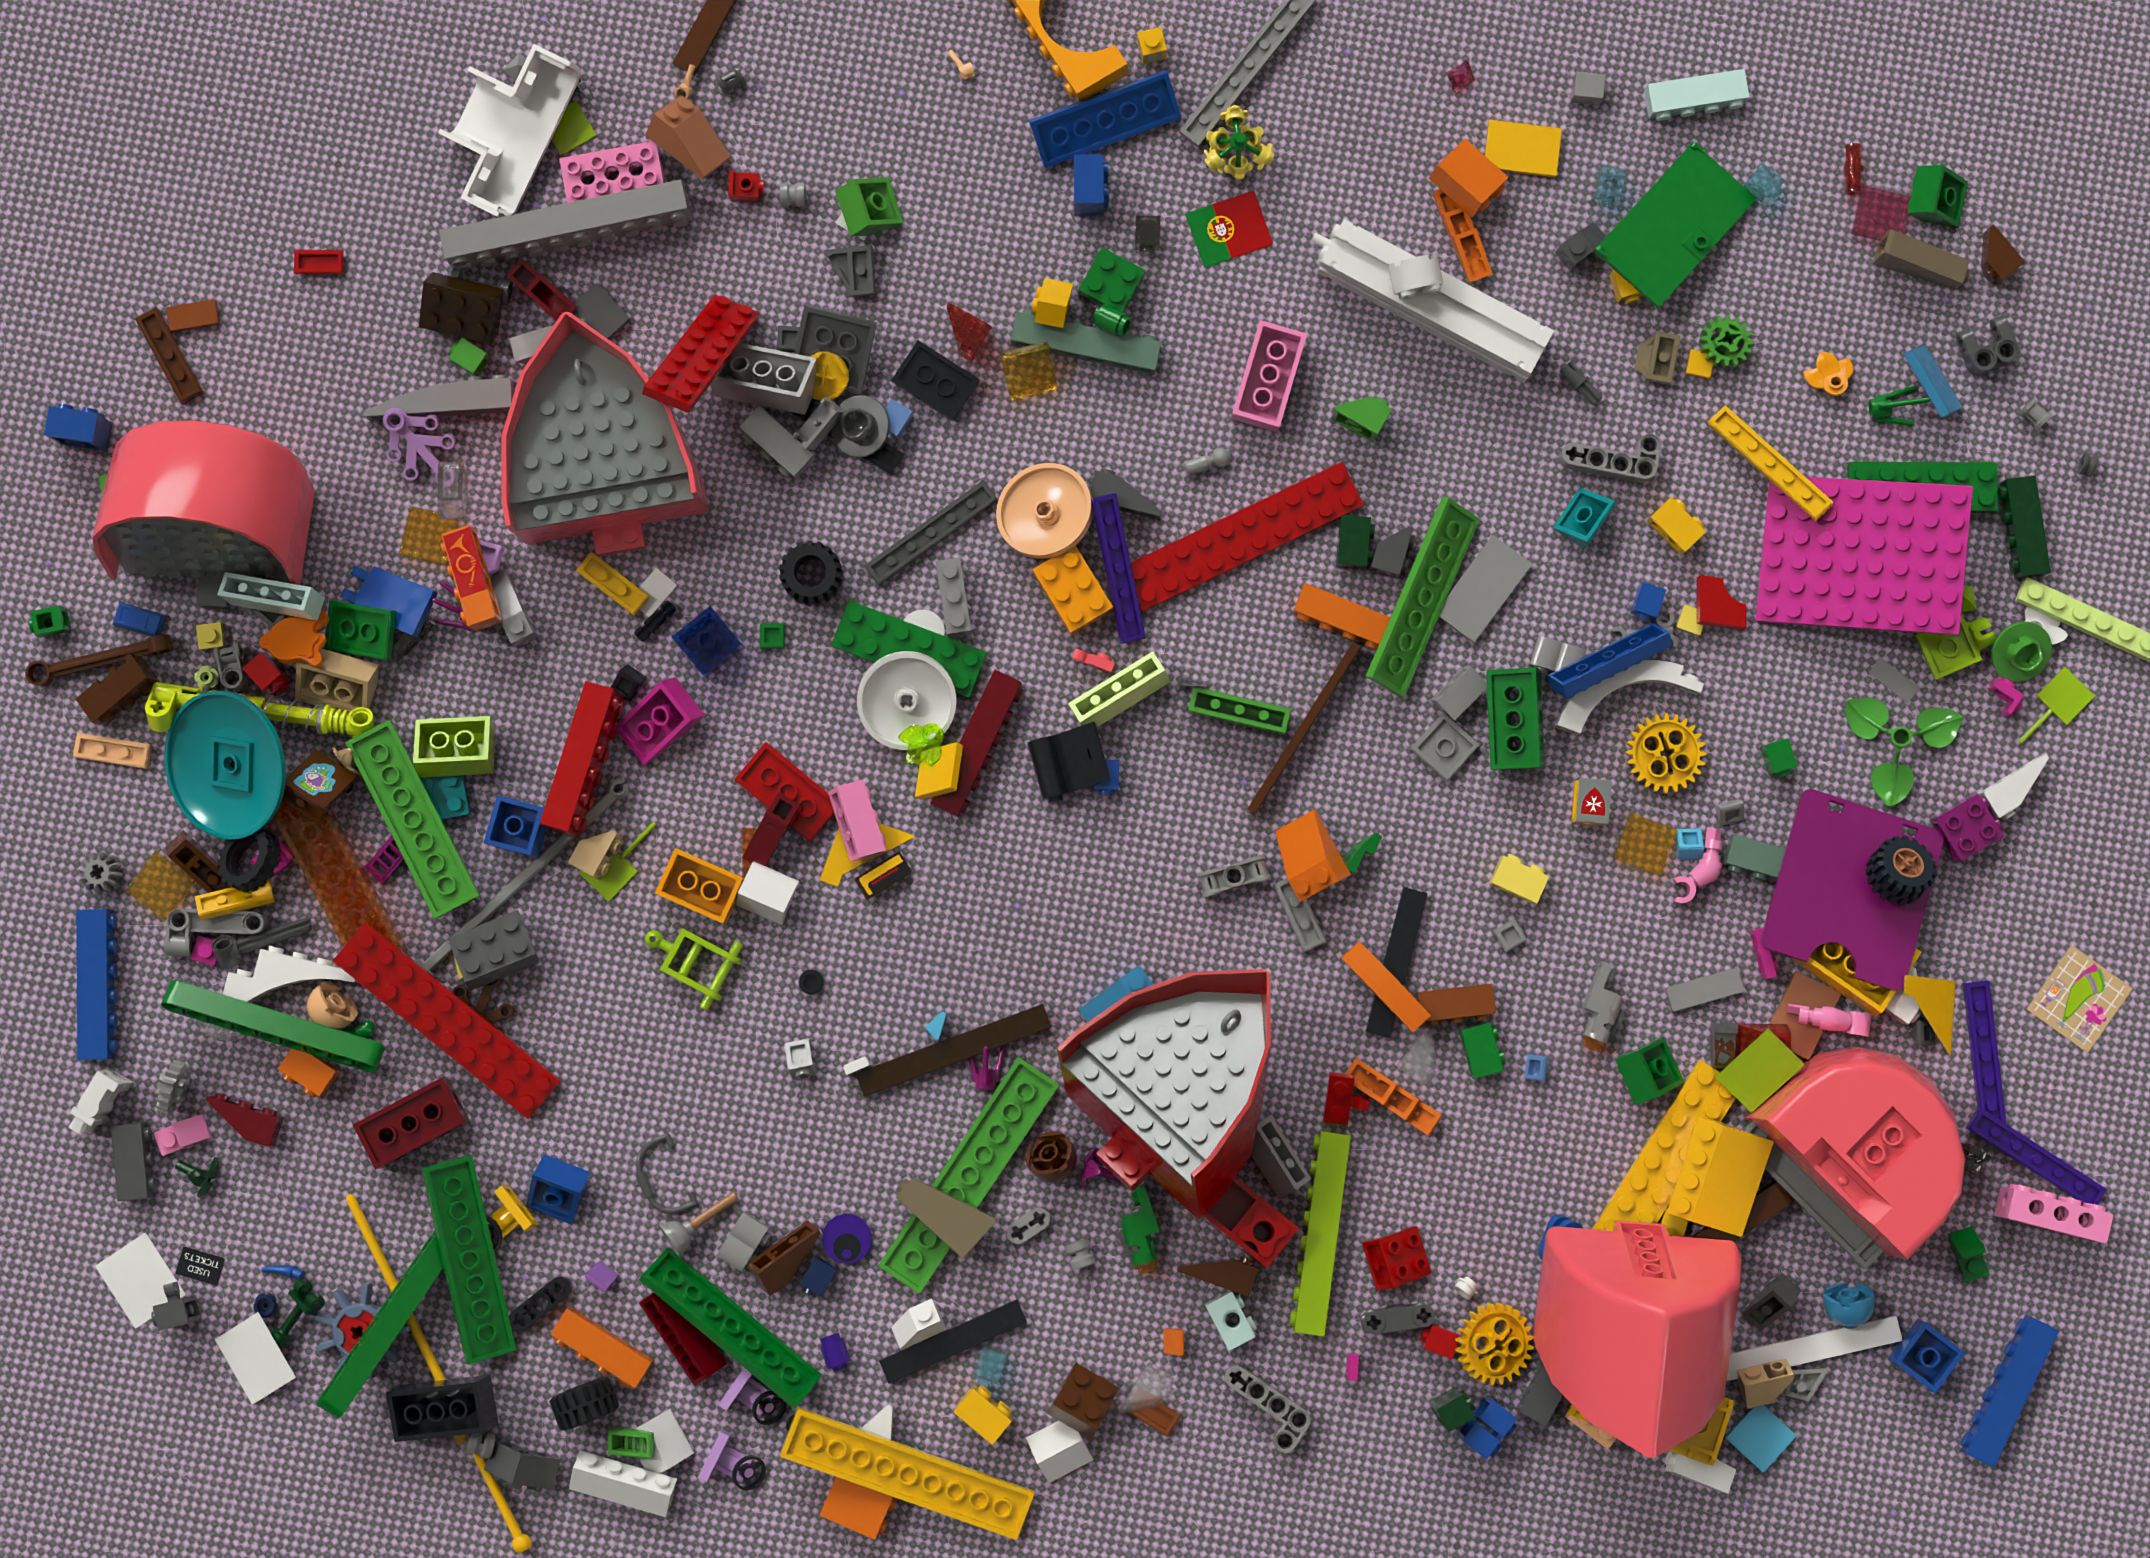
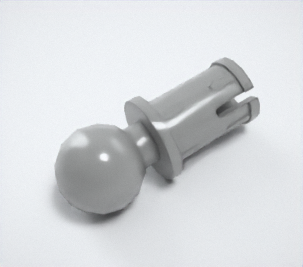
(1219, 458)

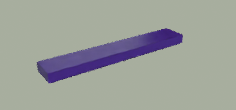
(1118, 568)
(1984, 1048)
(2035, 1158)

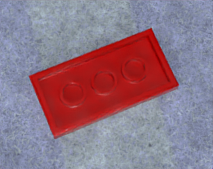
(772, 773)

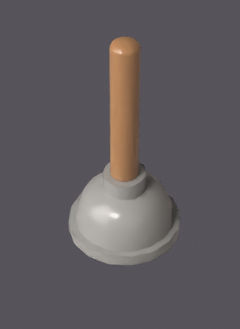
(679, 1234)

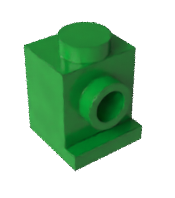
(40, 618)

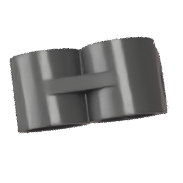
(1991, 353)

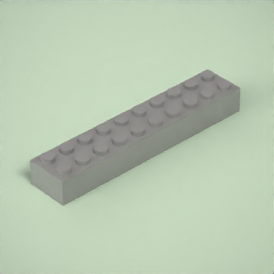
(566, 226)

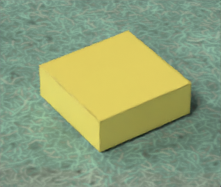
(1688, 621)

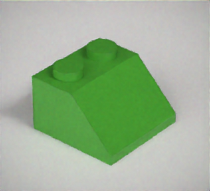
(869, 206)
(1363, 416)

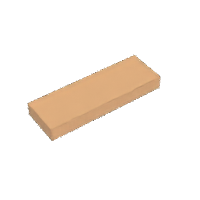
(112, 751)

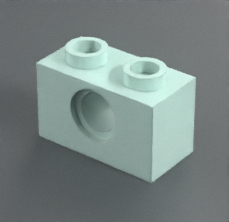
(1232, 1335)

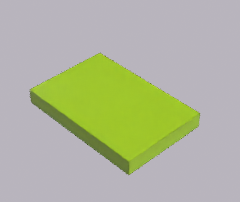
(1760, 1070)

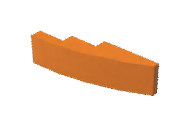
(1463, 237)
(1385, 986)
(1394, 1097)

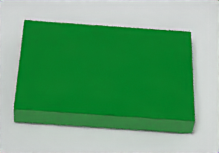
(360, 630)

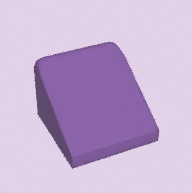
(601, 1276)

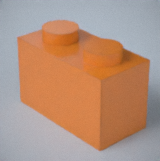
(309, 1071)

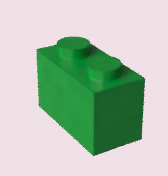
(1481, 1050)

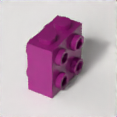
(1968, 827)

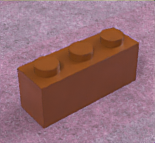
(1458, 1003)

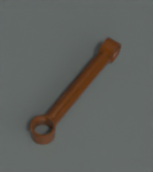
(151, 646)

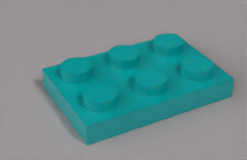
(448, 795)

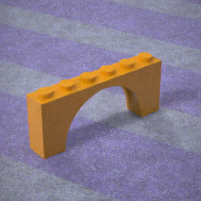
(1081, 71)

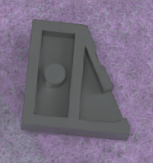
(855, 269)

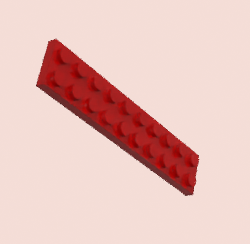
(1244, 536)
(446, 1020)

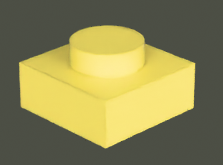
(210, 636)

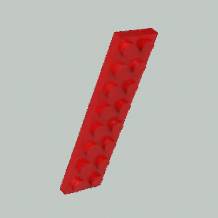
(701, 353)

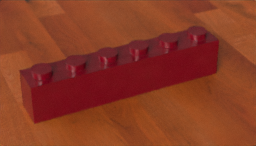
(979, 738)

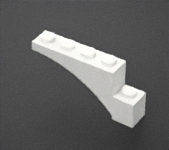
(277, 971)

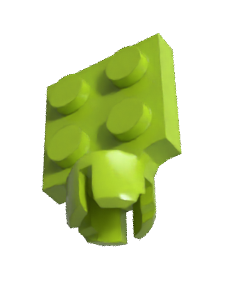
(1951, 653)

